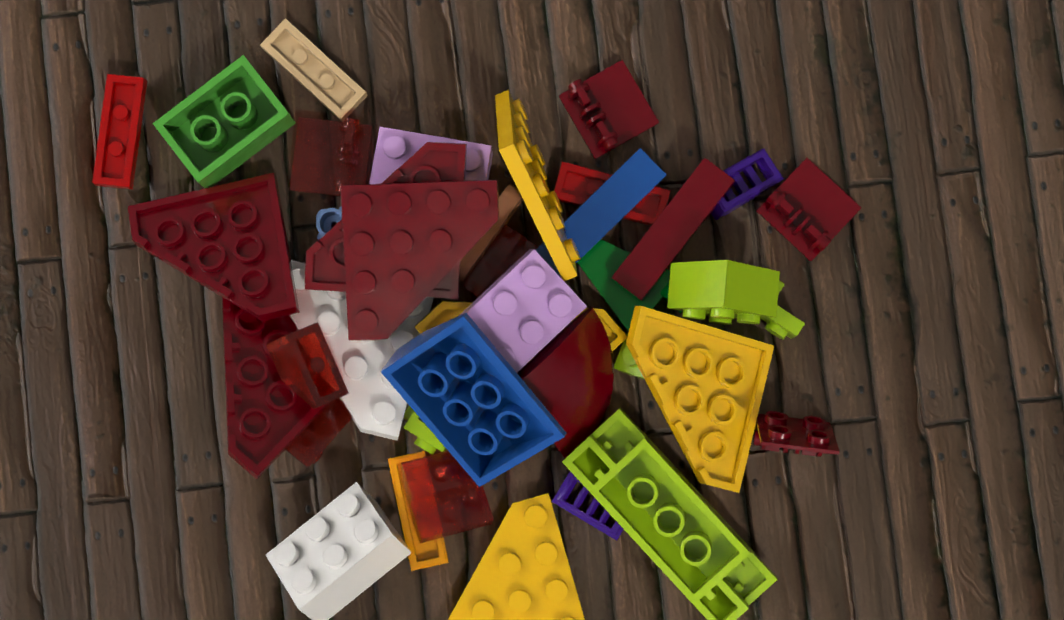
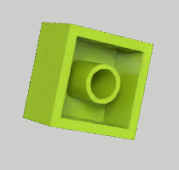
(723, 291)

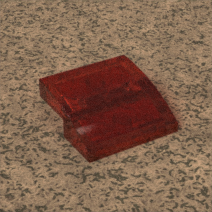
(443, 497)

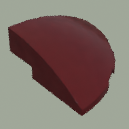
(574, 378)

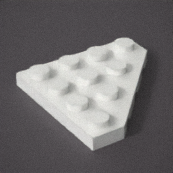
(371, 397)

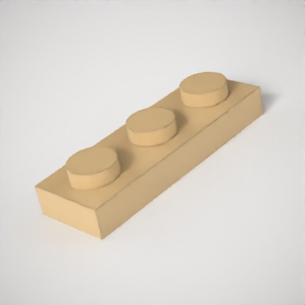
(314, 70)

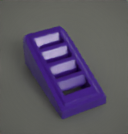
(767, 167)
(560, 500)

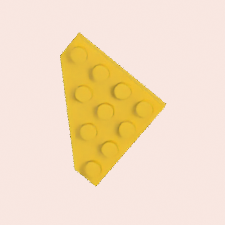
(527, 170)
(705, 387)
(523, 570)

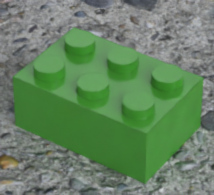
(224, 123)

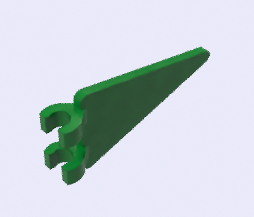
(601, 265)

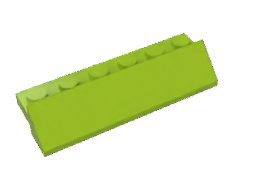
(669, 519)

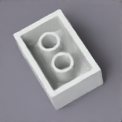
(337, 554)

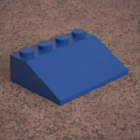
(471, 399)

